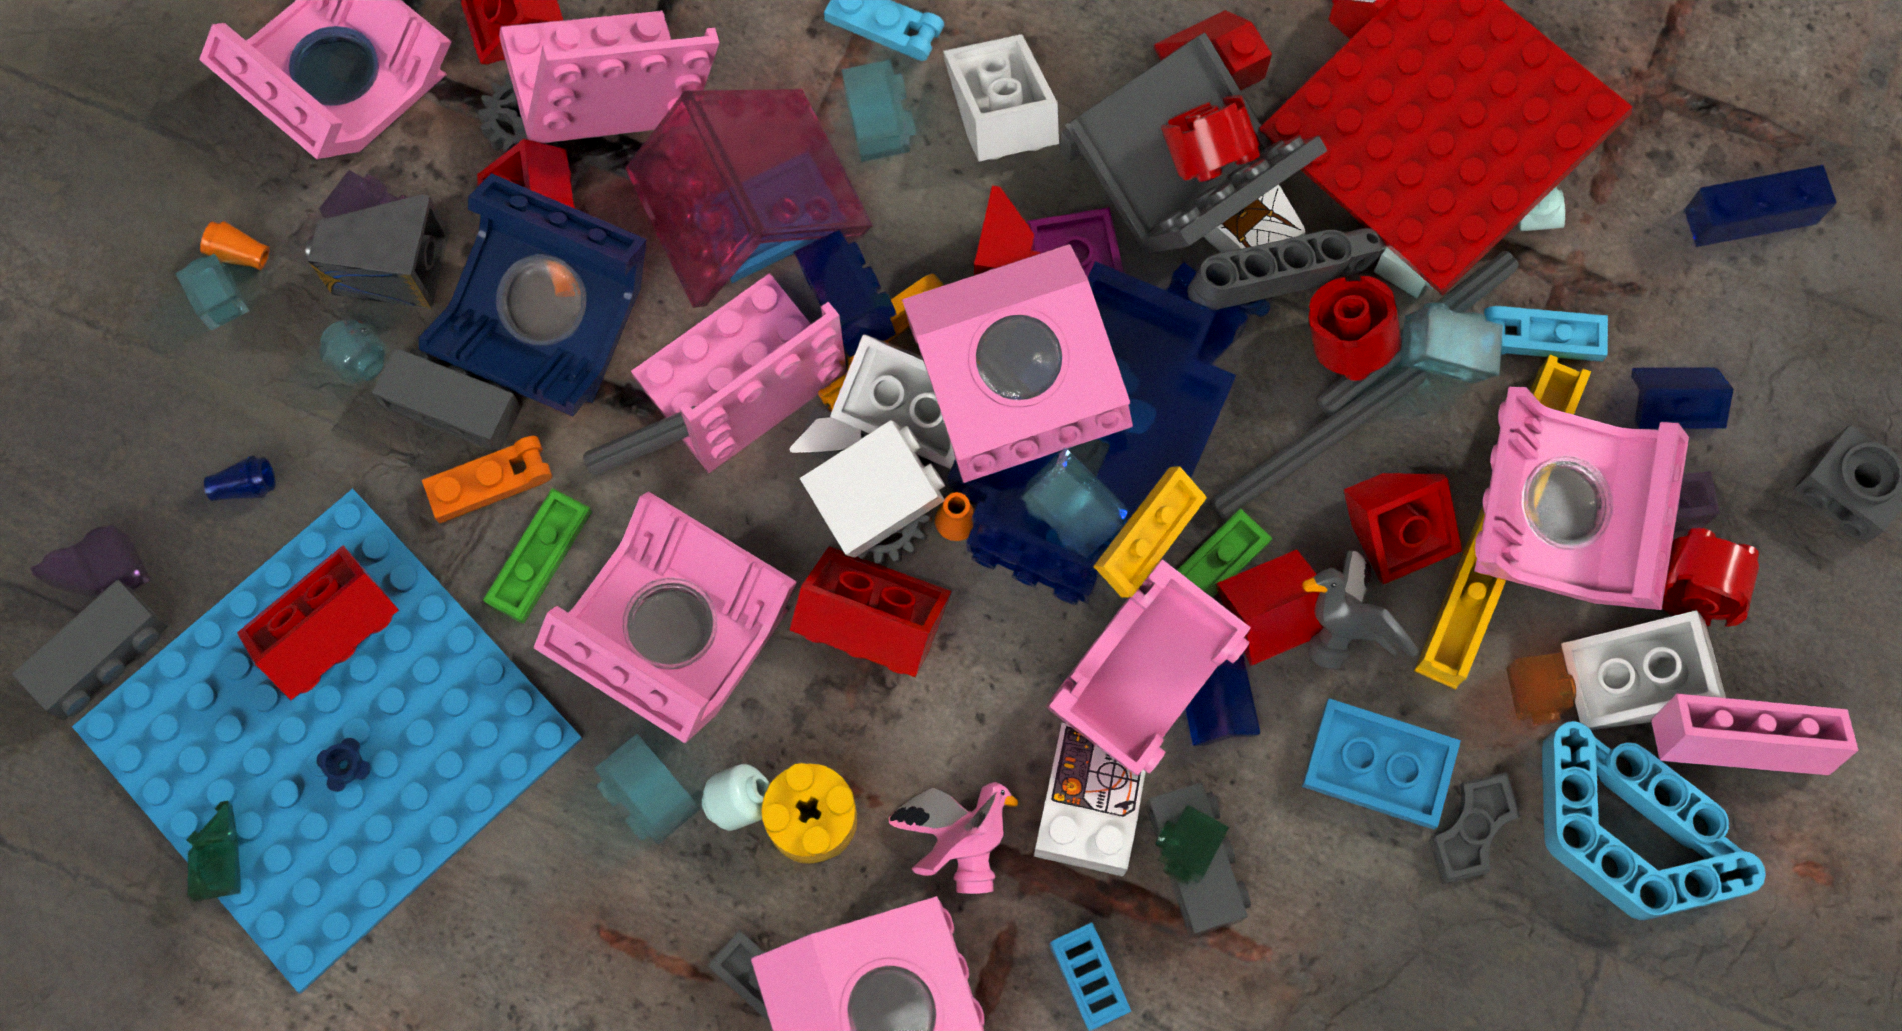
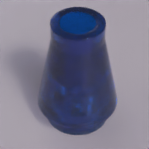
(241, 480)

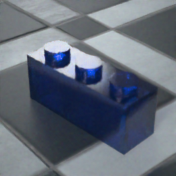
(1760, 205)
(837, 277)

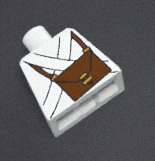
(1261, 222)

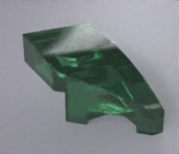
(214, 857)

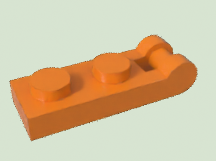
(486, 480)

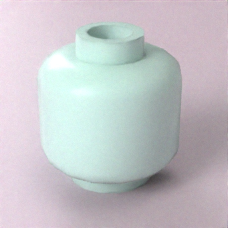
(735, 797)

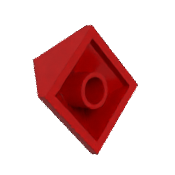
(1273, 605)

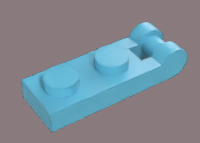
(887, 24)
(1552, 332)

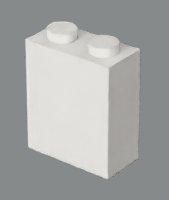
(874, 488)

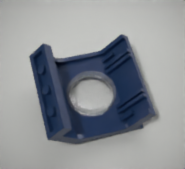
(539, 297)

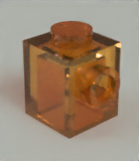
(1541, 688)

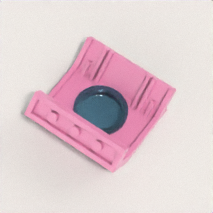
(332, 69)

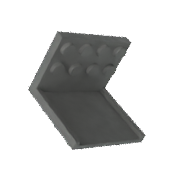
(1134, 165)

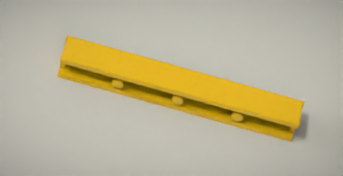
(1474, 595)

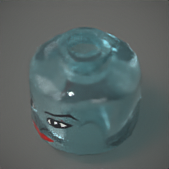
(352, 351)

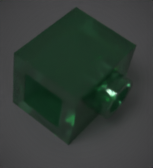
(1189, 845)

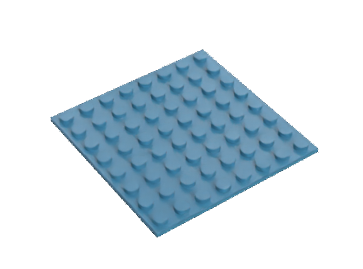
(427, 698)

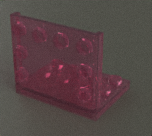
(738, 175)

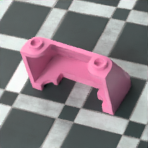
(1148, 667)

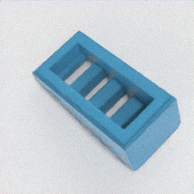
(1071, 940)

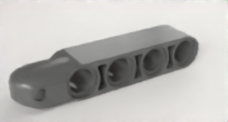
(1283, 267)

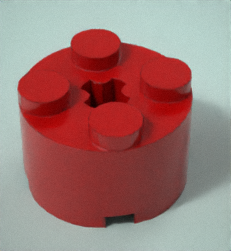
(1211, 138)
(1354, 326)
(1710, 577)

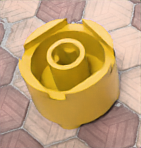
(802, 788)

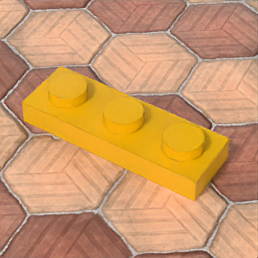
(1150, 532)

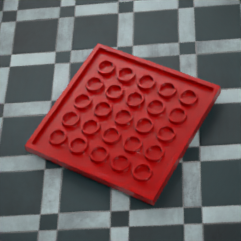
(1447, 127)

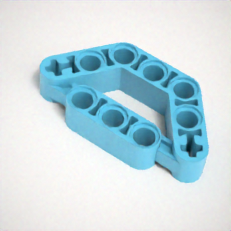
(1596, 759)

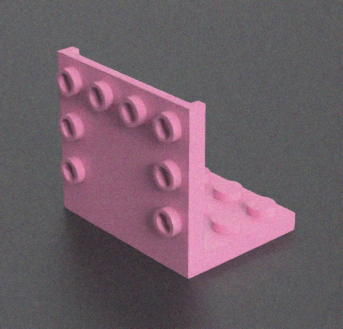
(601, 73)
(743, 370)

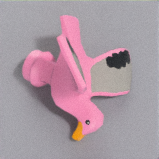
(959, 833)

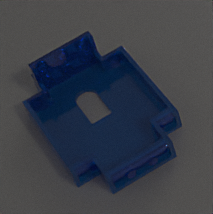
(1172, 417)

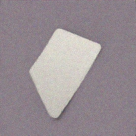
(826, 435)

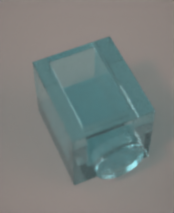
(212, 291)

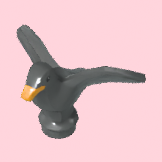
(1346, 616)

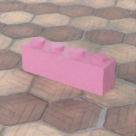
(1753, 734)

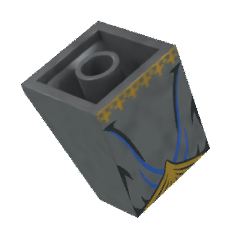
(382, 252)

